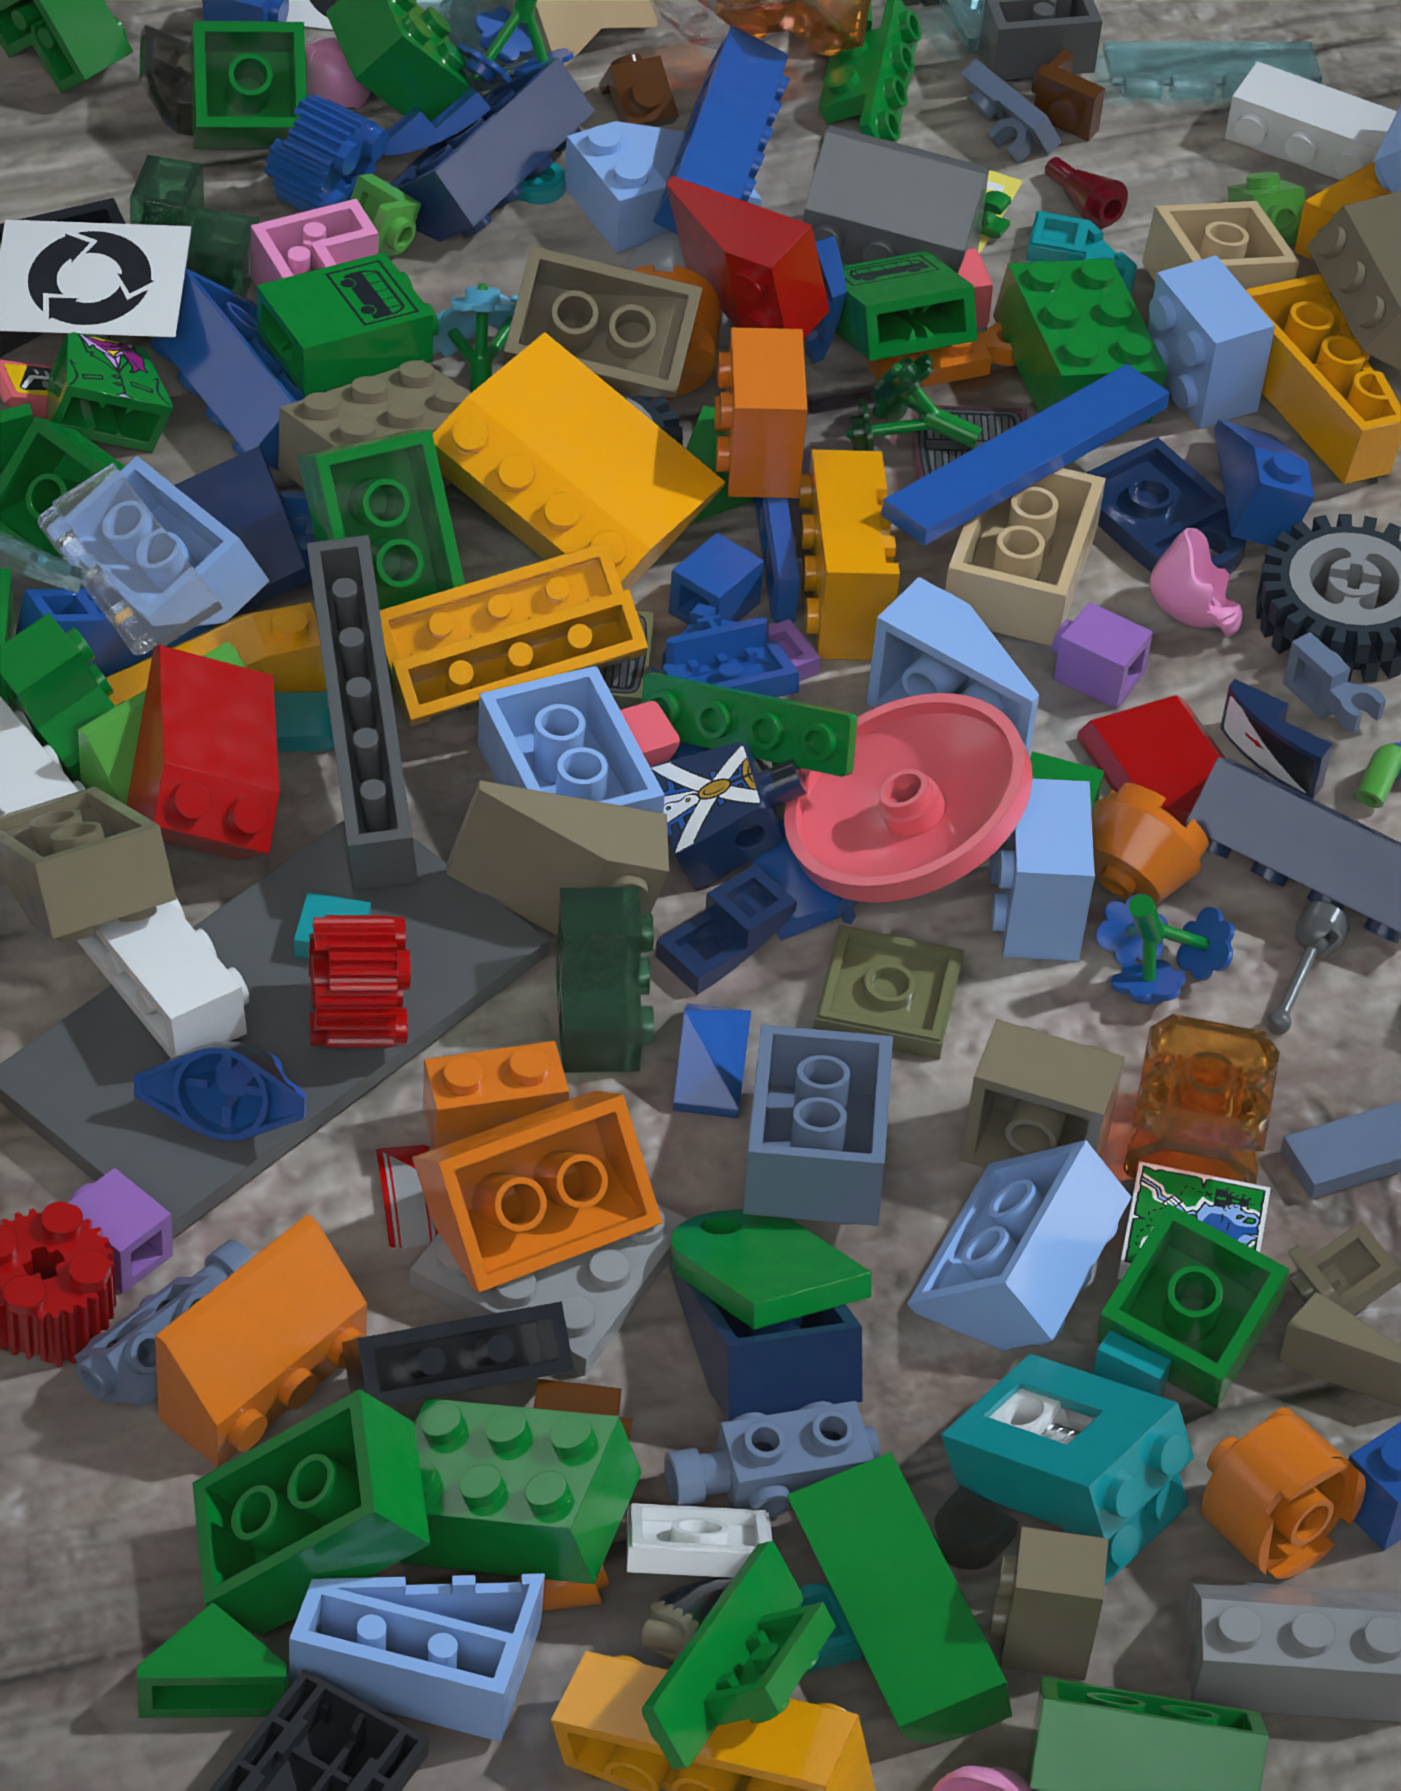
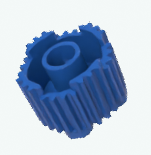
(323, 154)

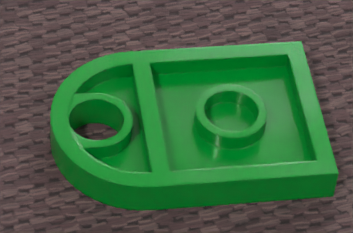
(764, 1267)

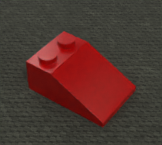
(752, 257)
(207, 755)

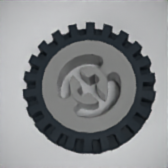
(1356, 570)

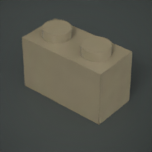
(1049, 1602)

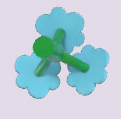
(471, 317)

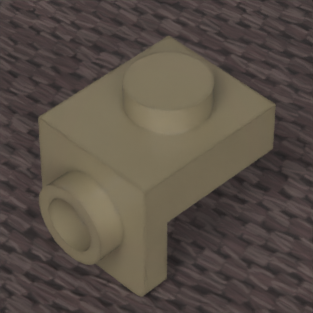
(1347, 1270)

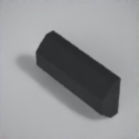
(325, 1743)

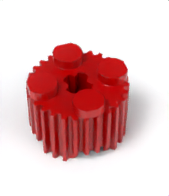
(358, 981)
(54, 1283)

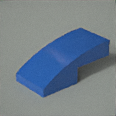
(417, 132)

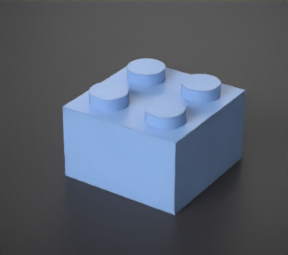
(1210, 341)
(1046, 874)

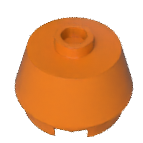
(1143, 845)

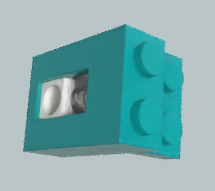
(1075, 1454)

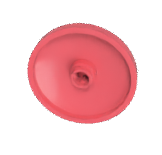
(925, 804)

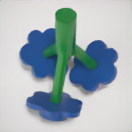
(506, 38)
(1138, 932)

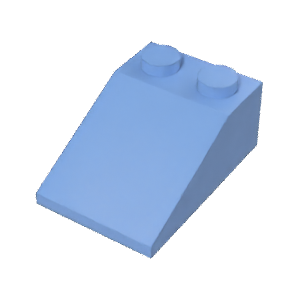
(620, 176)
(941, 645)

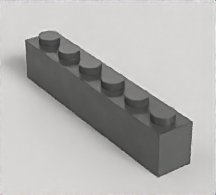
(362, 713)

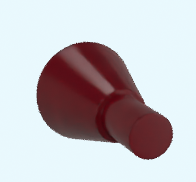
(1093, 195)

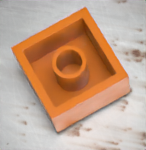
(761, 412)

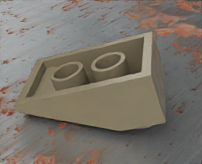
(610, 318)
(534, 842)
(83, 863)

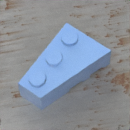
(423, 1649)

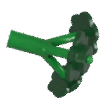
(893, 396)

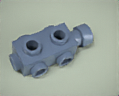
(129, 1366)
(771, 1456)

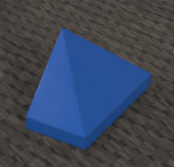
(711, 1060)

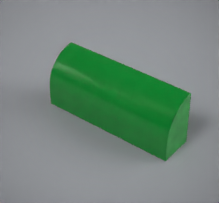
(902, 1602)

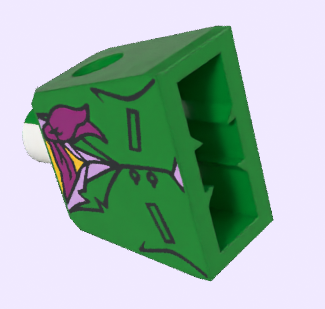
(107, 392)

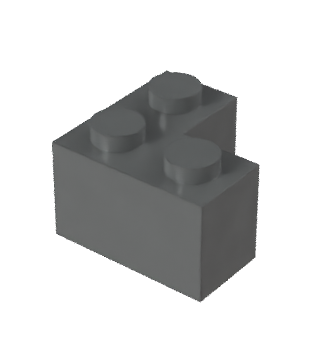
(1027, 33)

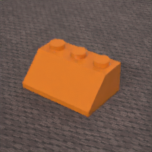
(539, 1189)
(257, 1343)

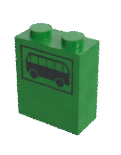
(906, 306)
(345, 322)

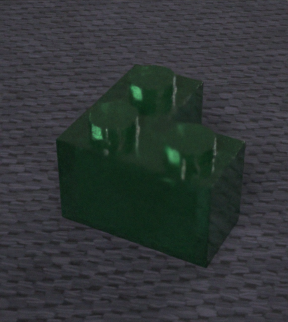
(219, 242)
(603, 979)

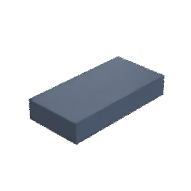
(1346, 1151)

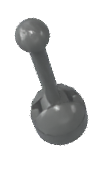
(1321, 933)

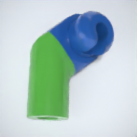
(1380, 775)

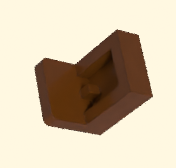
(640, 91)
(1068, 99)

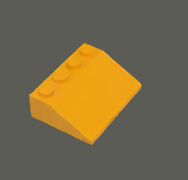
(572, 462)

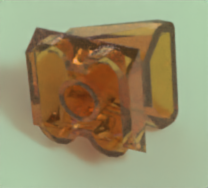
(1203, 1098)

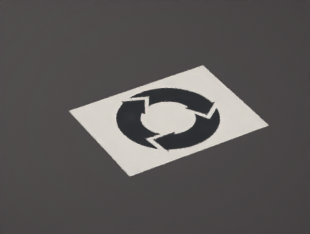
(92, 277)

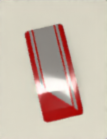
(403, 1198)

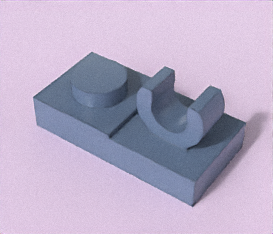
(1017, 115)

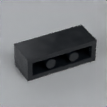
(460, 1355)

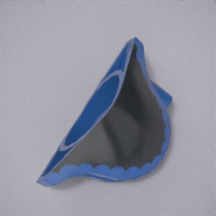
(223, 1091)

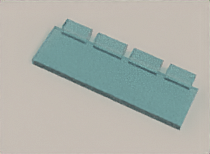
(1197, 67)

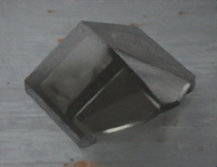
(167, 77)

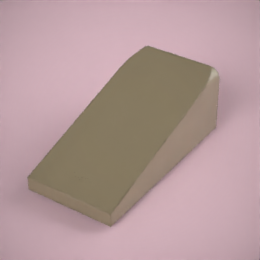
(1343, 1350)

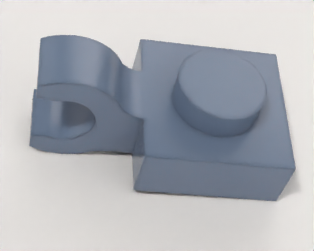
(1322, 683)

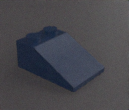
(777, 1364)

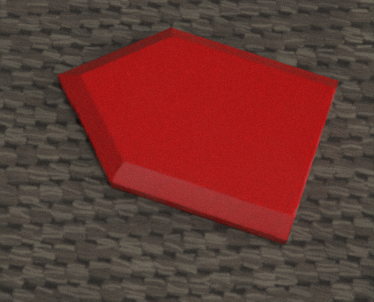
(1156, 748)

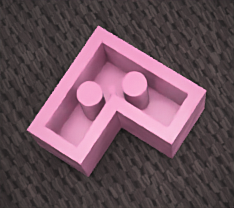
(311, 241)

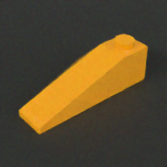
(270, 641)

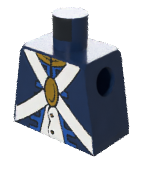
(724, 808)

